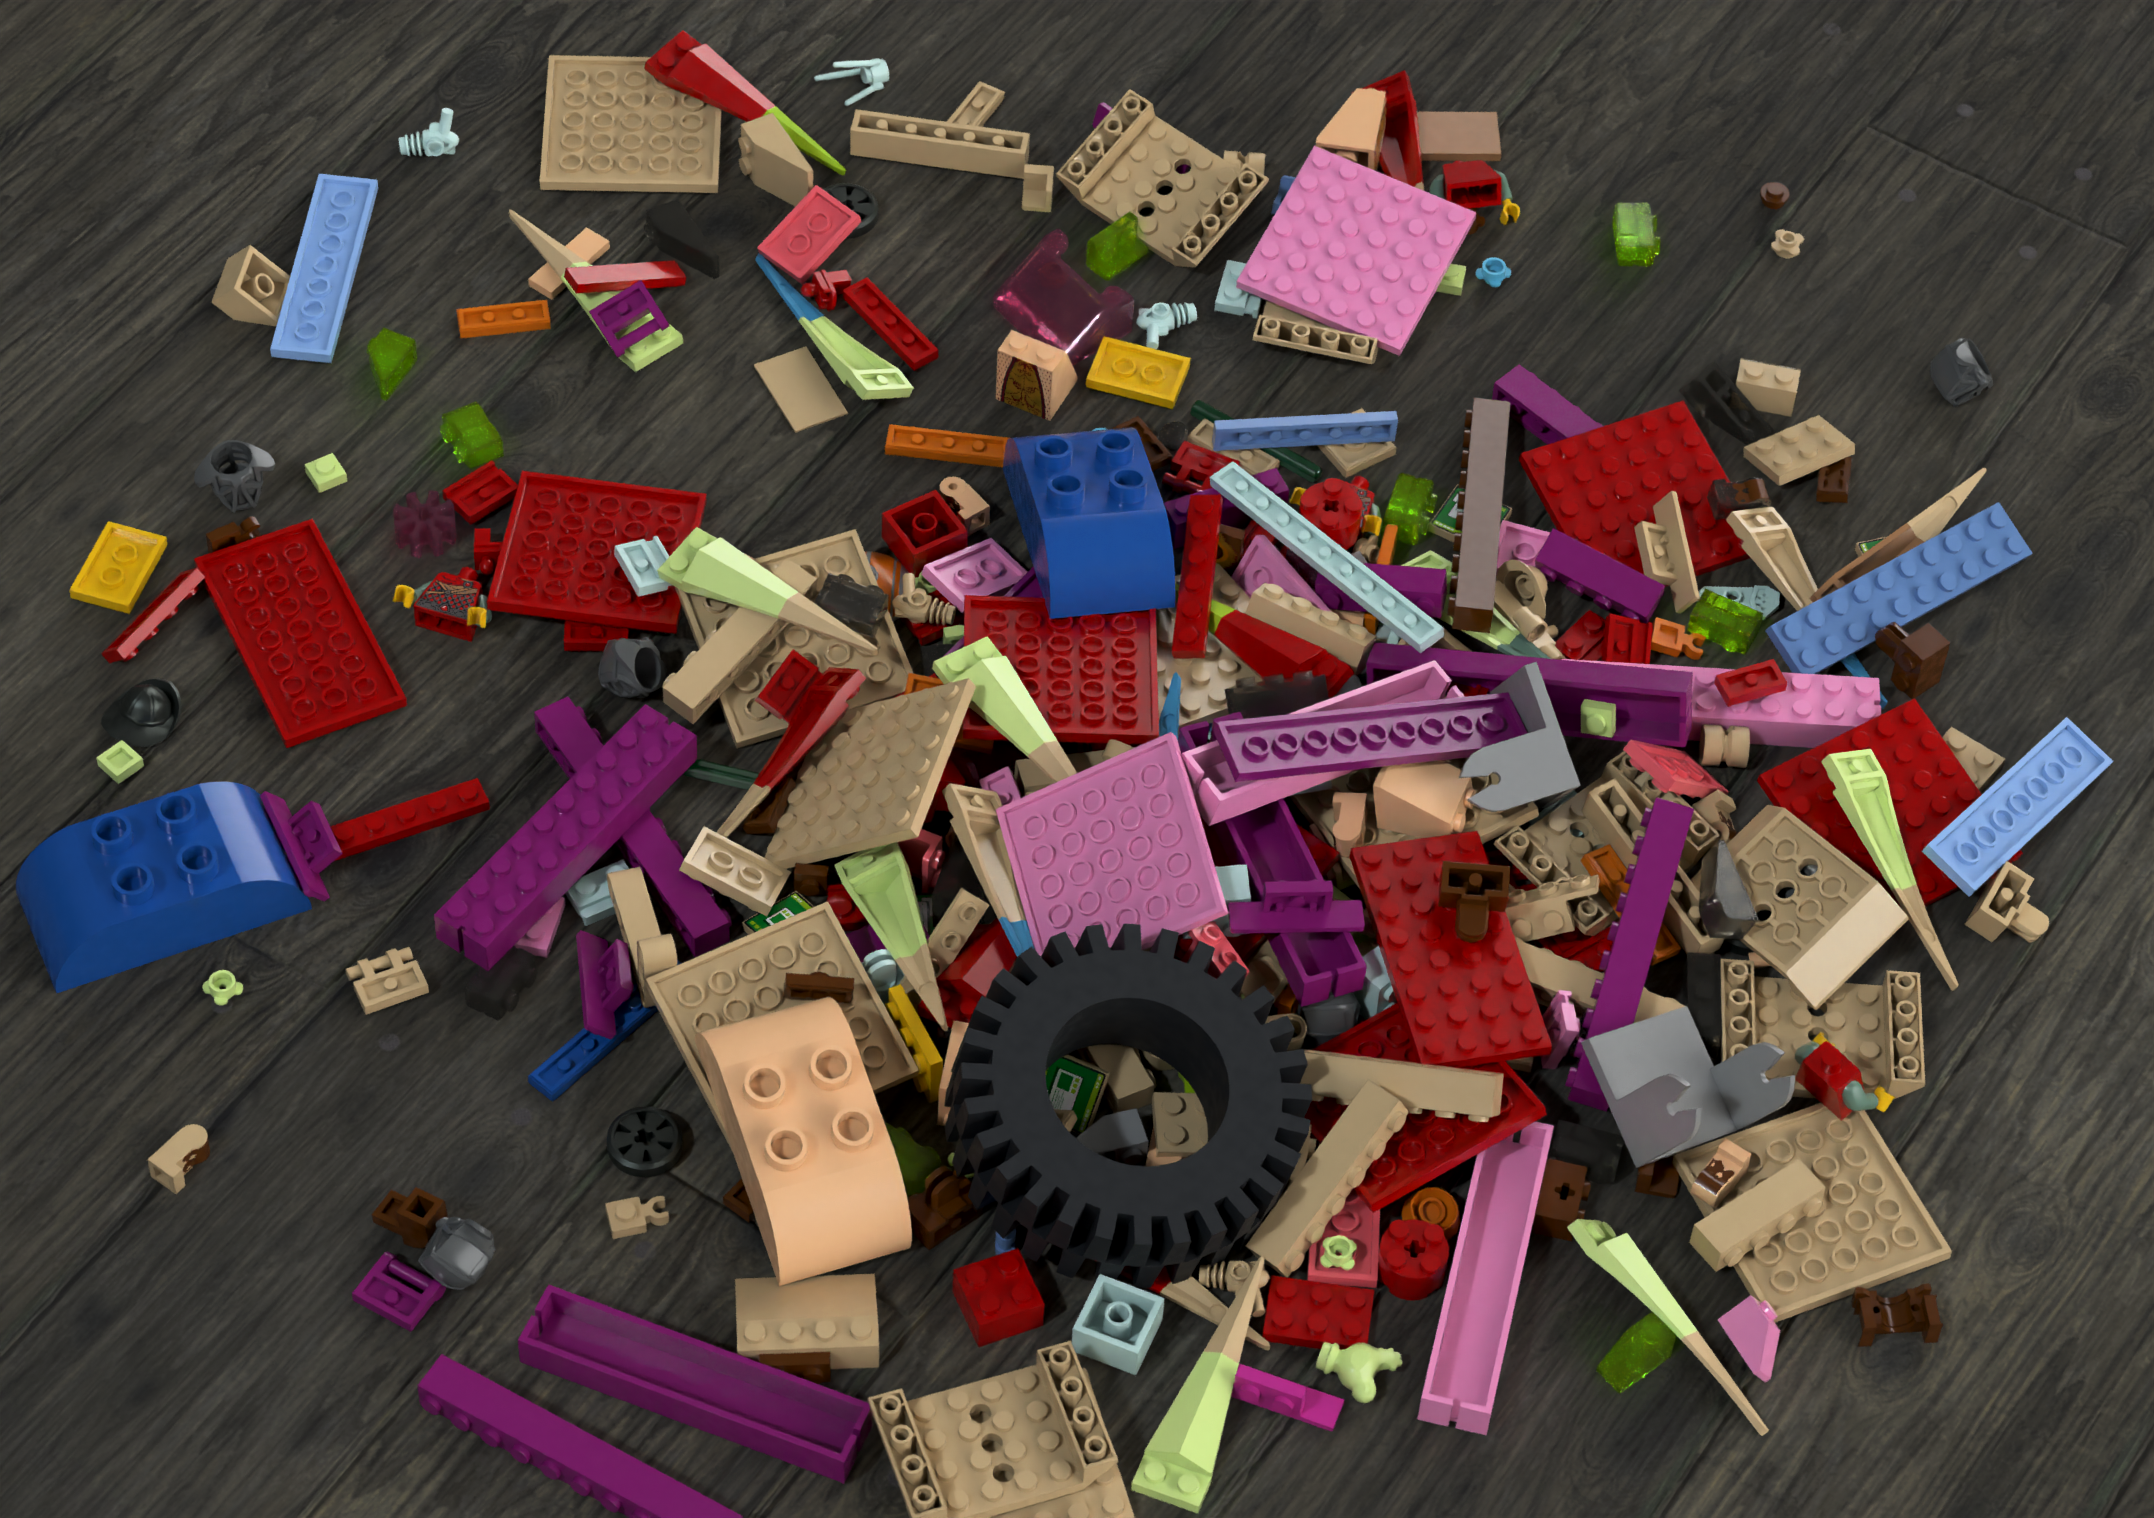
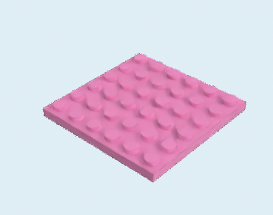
(1356, 250)
(1114, 850)

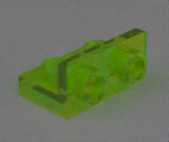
(1115, 247)

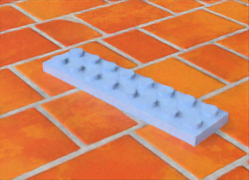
(324, 268)
(2017, 806)

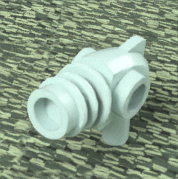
(434, 141)
(1163, 318)

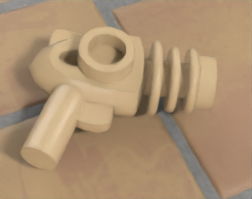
(919, 607)
(1234, 1278)

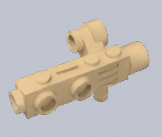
(1527, 623)

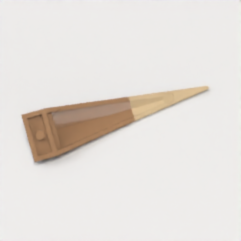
(1910, 535)

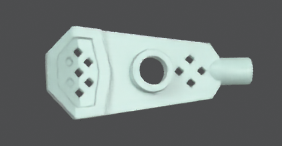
(1758, 597)

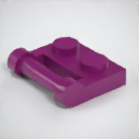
(625, 310)
(393, 1298)

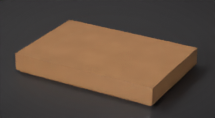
(1459, 136)

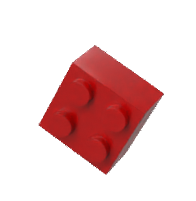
(923, 531)
(998, 1297)

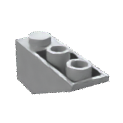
(1118, 1137)

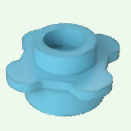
(1493, 271)

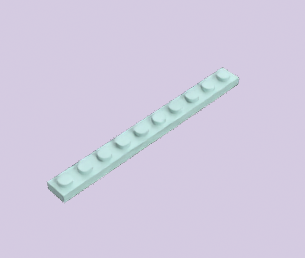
(1327, 557)

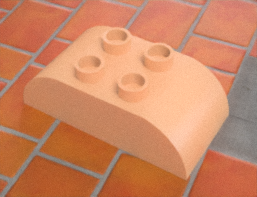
(807, 1139)

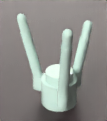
(871, 72)

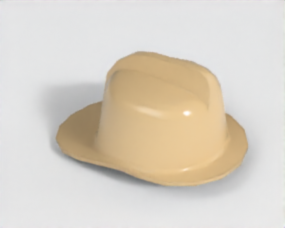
(1525, 584)

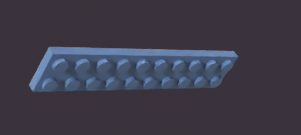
(1899, 591)

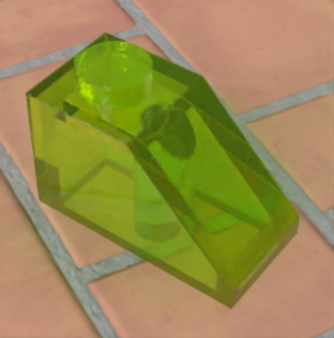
(390, 360)
(1637, 1352)

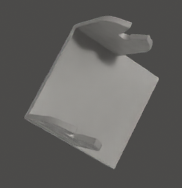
(1528, 766)
(1670, 1091)

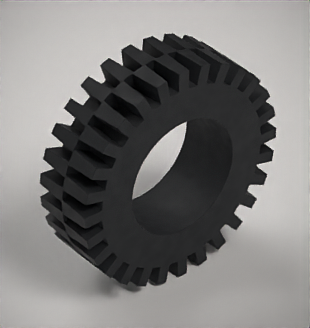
(1112, 1208)

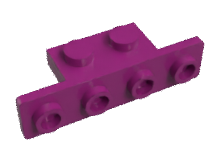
(306, 841)
(1296, 908)
(603, 981)

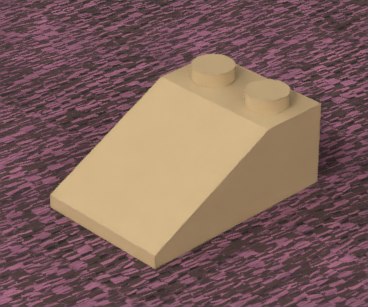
(774, 160)

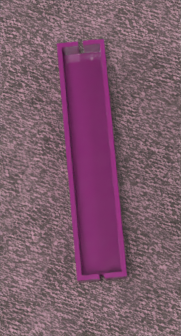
(1649, 702)
(565, 837)
(1276, 851)
(695, 1383)

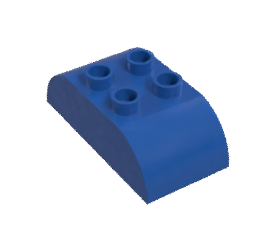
(1092, 521)
(155, 882)

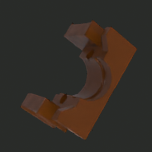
(1905, 1313)

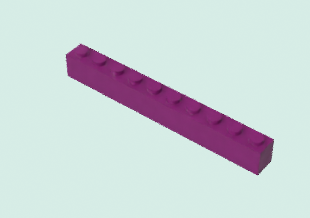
(645, 844)
(1632, 937)
(558, 1446)

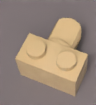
(2006, 906)

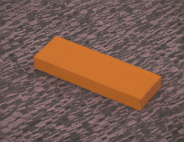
(503, 319)

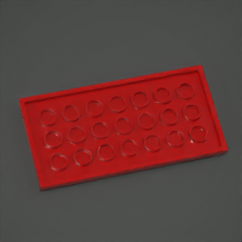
(300, 633)
(1455, 996)

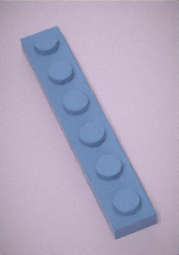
(1304, 430)

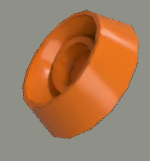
(1434, 1207)

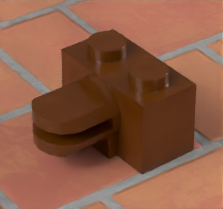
(1916, 656)
(1473, 892)
(941, 1207)

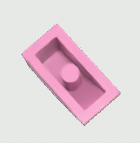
(1753, 1334)

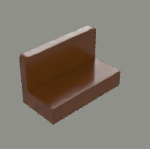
(1658, 1178)

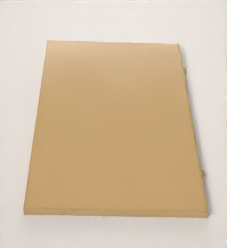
(800, 389)

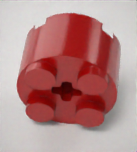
(1333, 510)
(1412, 1258)

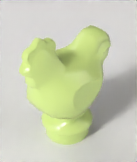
(1357, 1366)

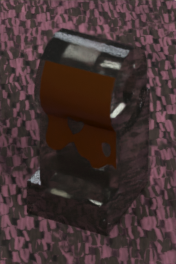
(1737, 496)

